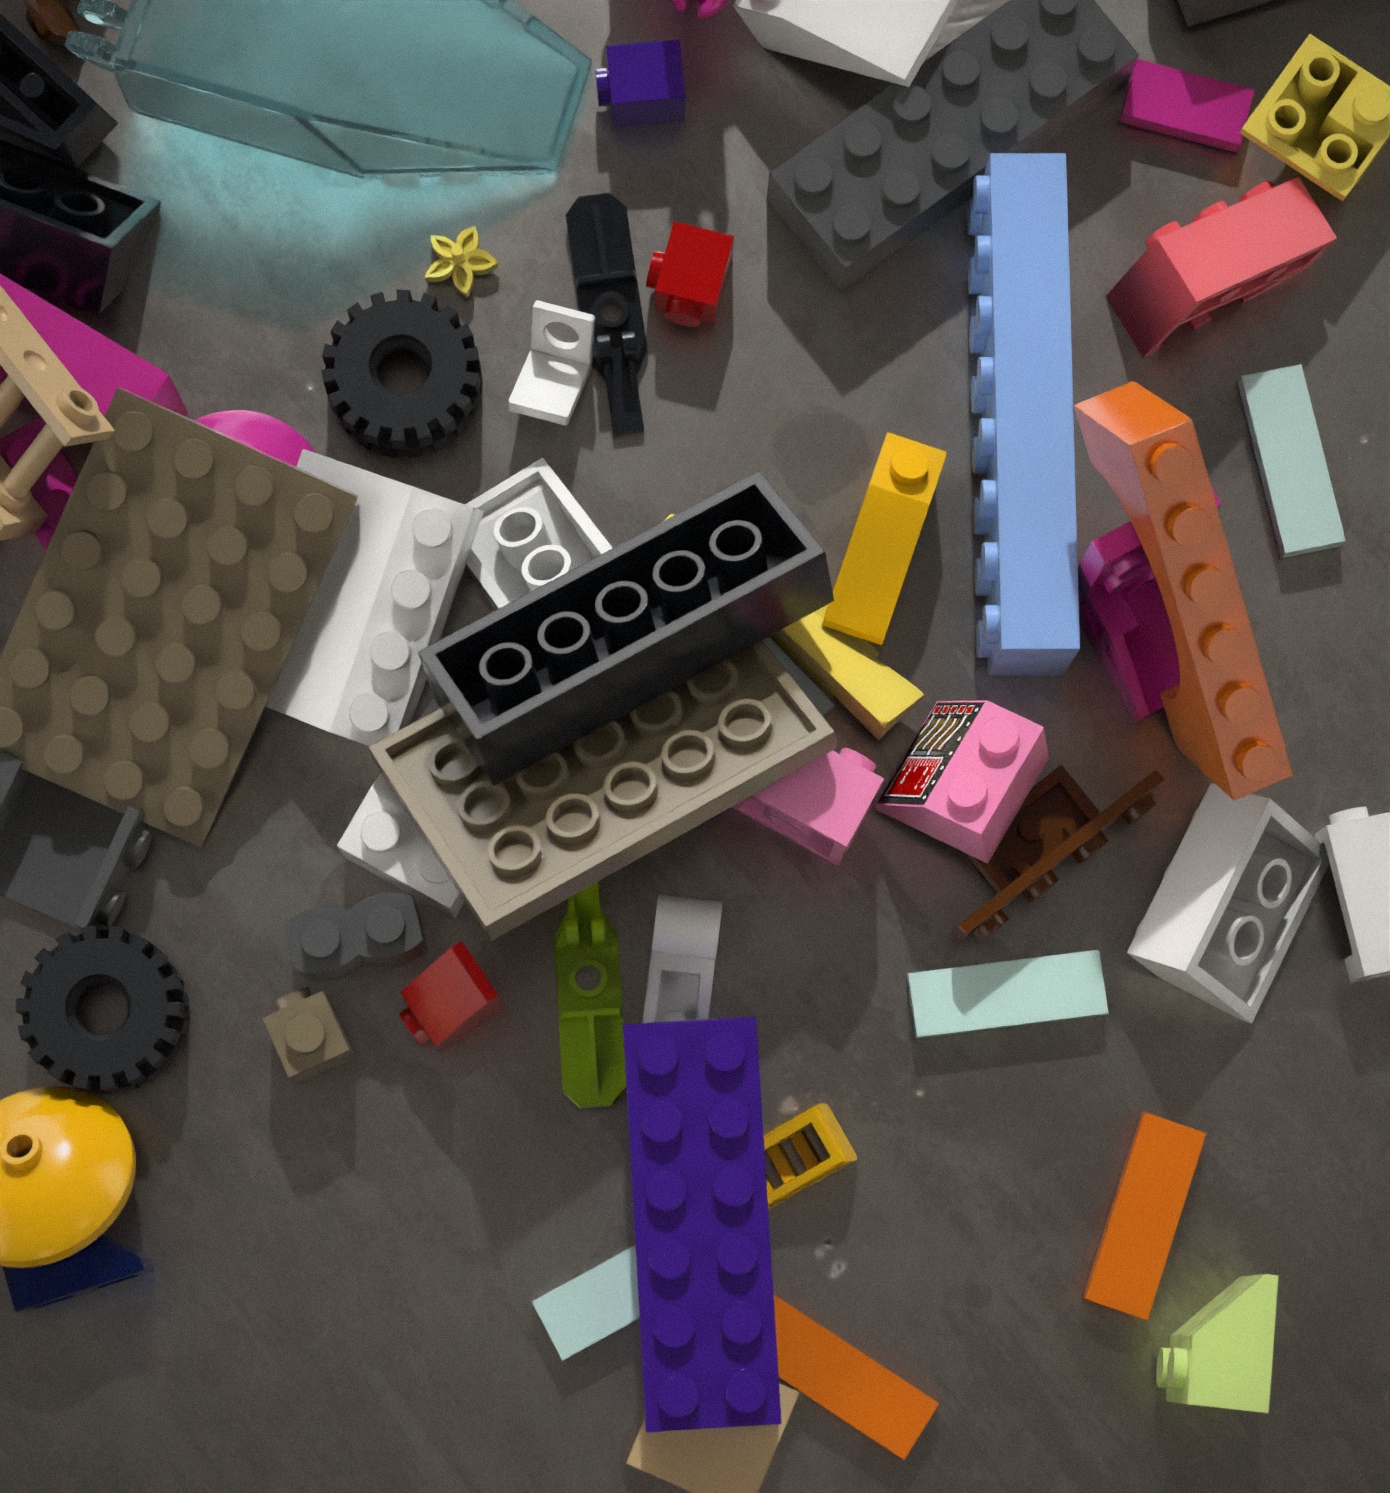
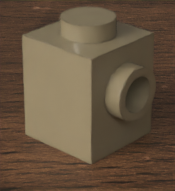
(308, 1034)

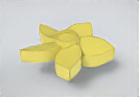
(460, 260)

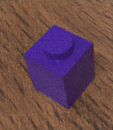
(643, 83)

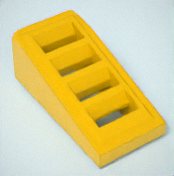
(832, 1137)

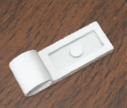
(682, 959)

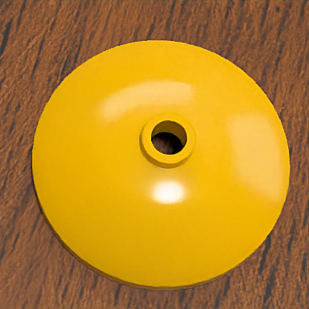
(69, 1180)

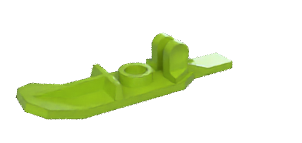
(590, 1018)

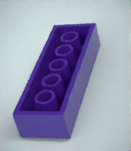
(701, 1224)

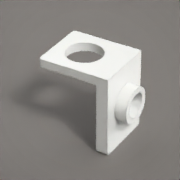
(554, 369)

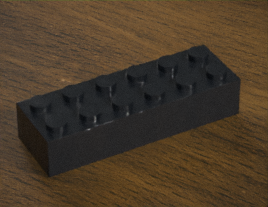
(627, 626)

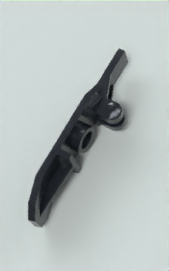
(604, 277)

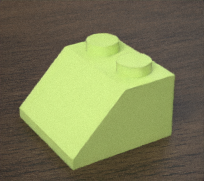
(1224, 1350)

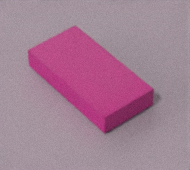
(1186, 105)

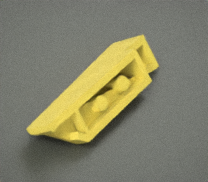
(848, 671)

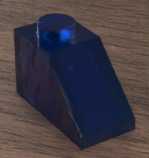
(91, 1269)

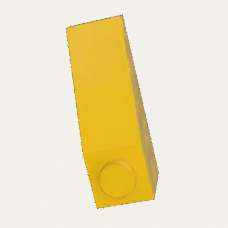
(884, 538)

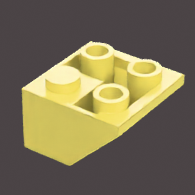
(1323, 118)

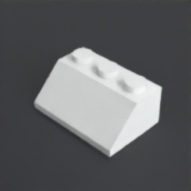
(1231, 902)

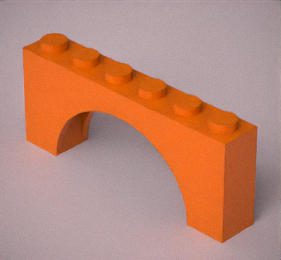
(1223, 702)

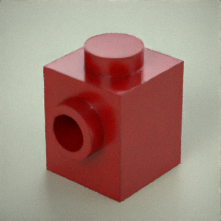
(691, 274)

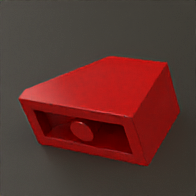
(449, 999)

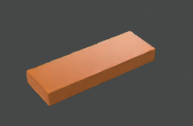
(1144, 1216)
(849, 1382)

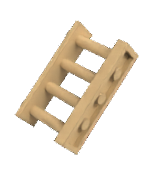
(58, 398)

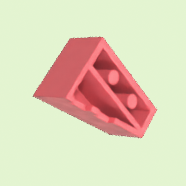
(1218, 260)

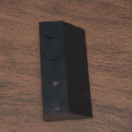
(68, 229)

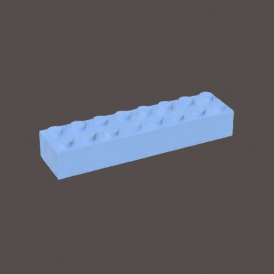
(1026, 416)

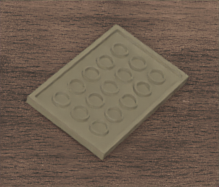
(164, 615)
(605, 795)

